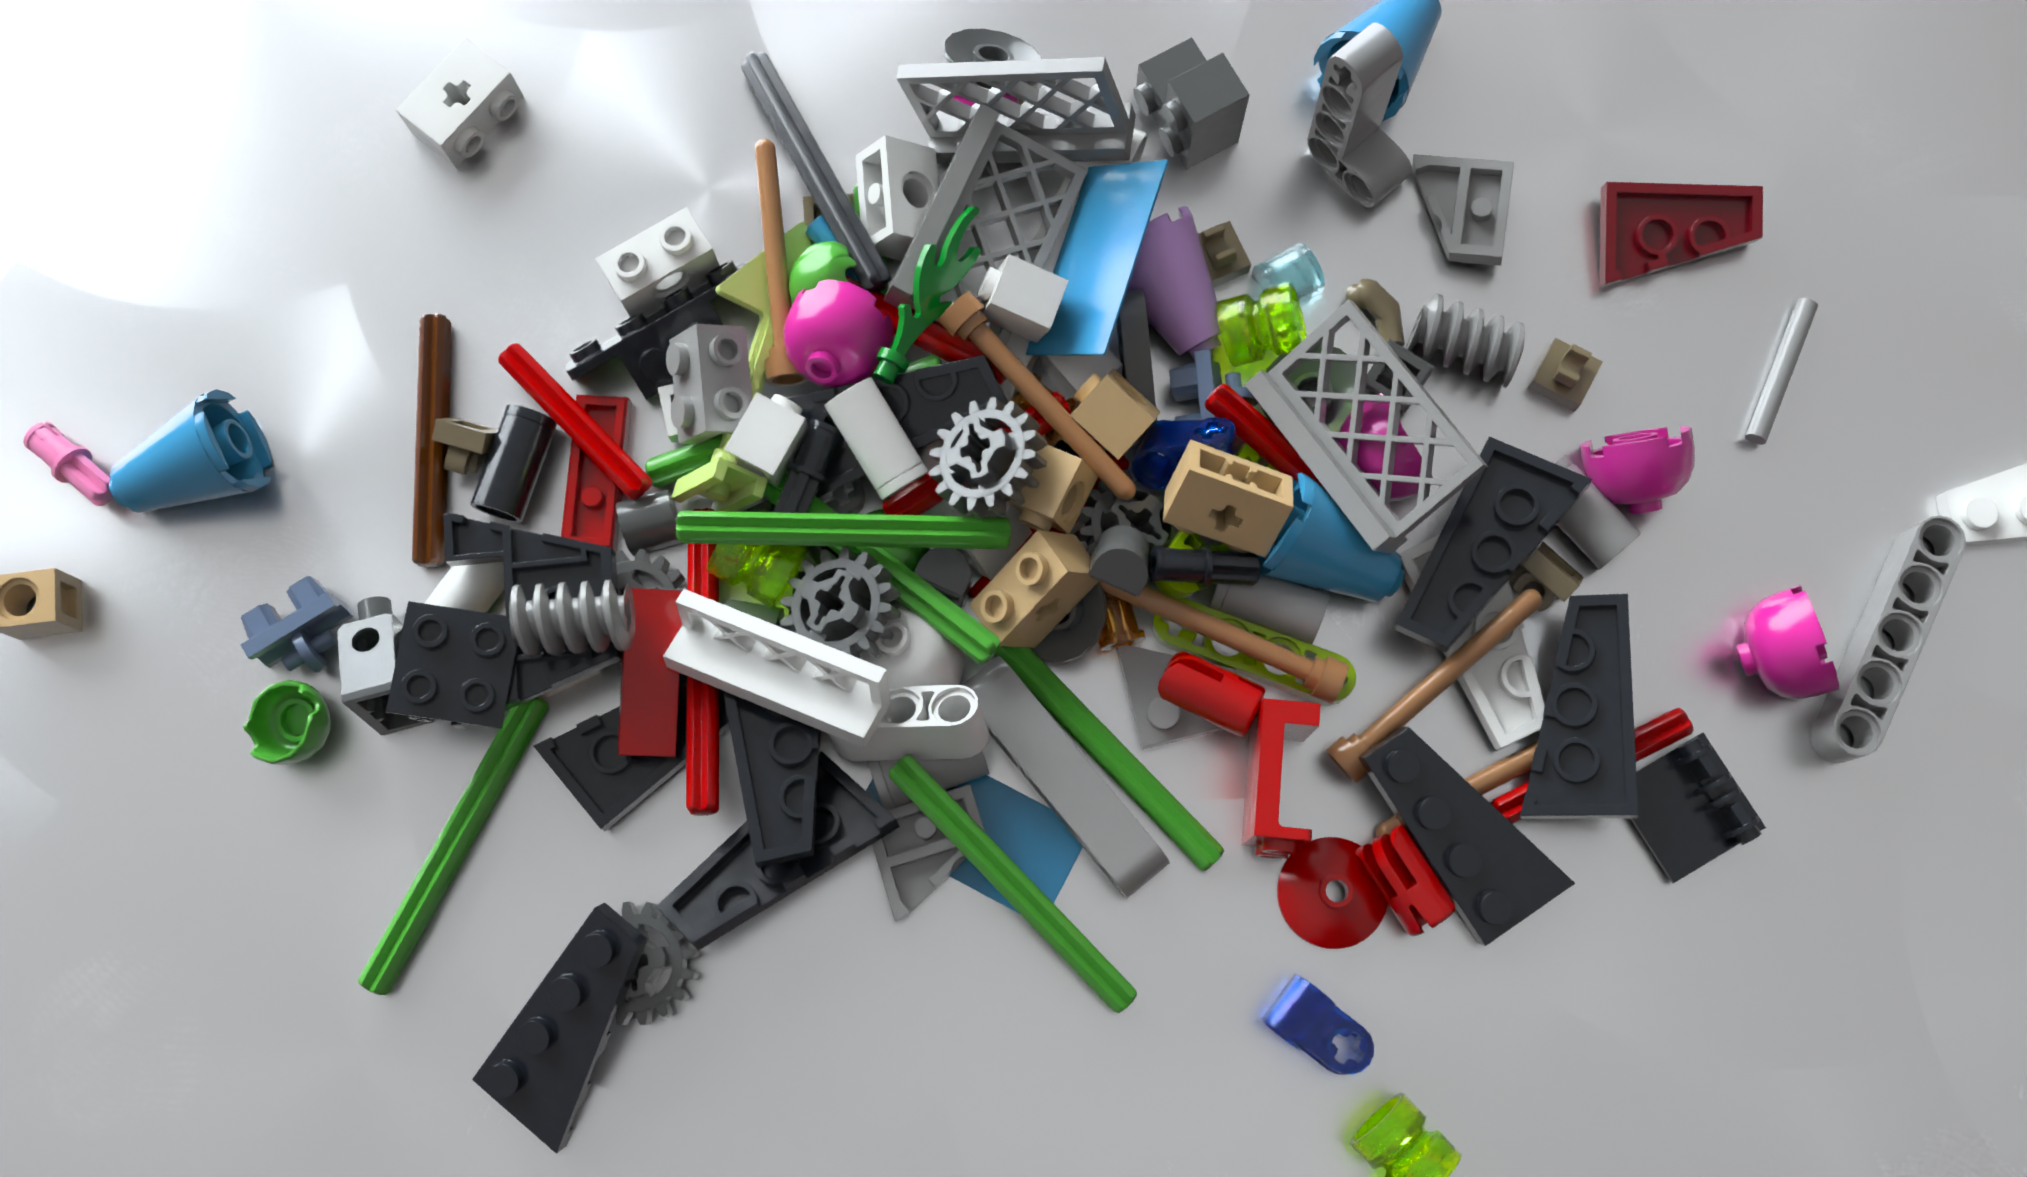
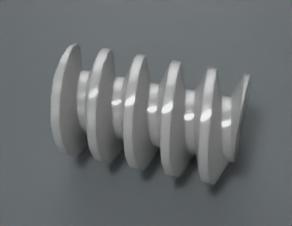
(1468, 339)
(572, 620)

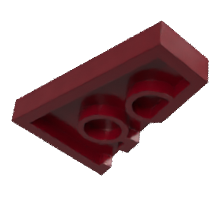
(1672, 224)

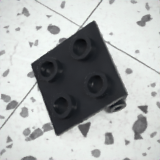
(453, 666)
(1692, 808)

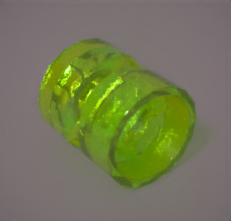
(1259, 325)
(760, 567)
(1400, 1144)

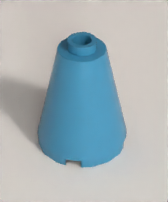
(1412, 25)
(194, 458)
(1327, 551)

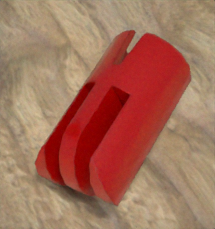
(1211, 692)
(1406, 881)

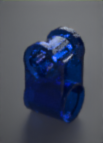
(1171, 440)
(1312, 1020)

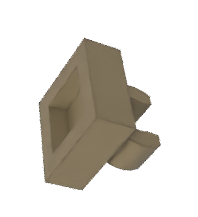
(1224, 253)
(1565, 374)
(467, 443)
(1552, 573)

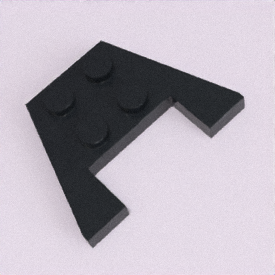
(527, 562)

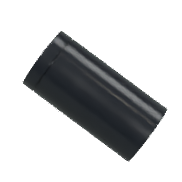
(513, 463)

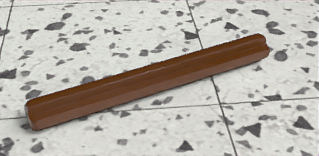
(430, 455)

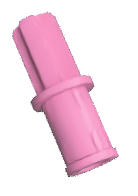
(69, 462)

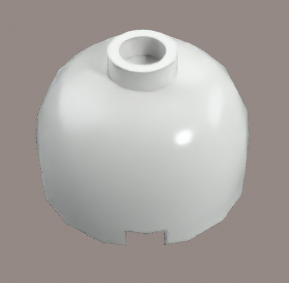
(916, 654)

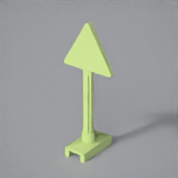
(721, 480)

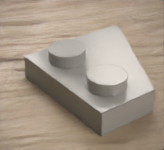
(1466, 204)
(1156, 719)
(918, 854)

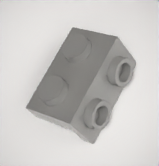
(708, 381)

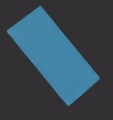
(1100, 256)
(1024, 831)

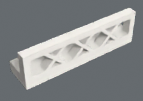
(778, 669)

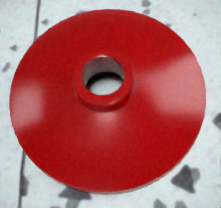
(1307, 906)

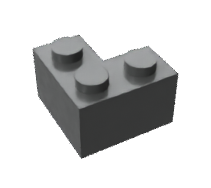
(1193, 101)

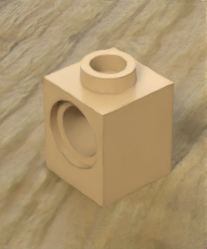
(1113, 411)
(1061, 492)
(56, 606)

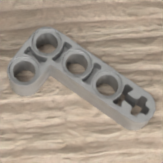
(1349, 115)

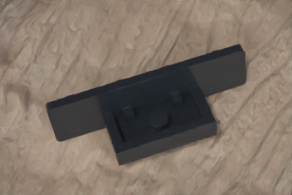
(645, 341)

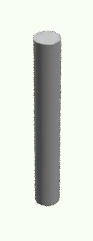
(1781, 371)

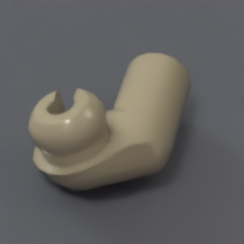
(1381, 305)

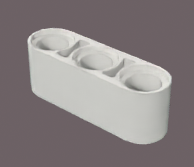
(924, 724)

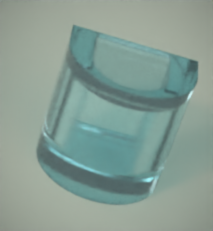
(1292, 265)

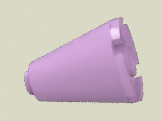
(1177, 284)

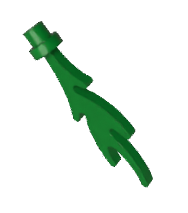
(929, 285)

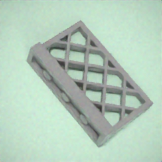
(1086, 130)
(955, 193)
(1327, 457)

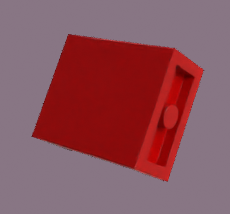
(1272, 725)

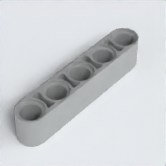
(1909, 626)
(1066, 779)

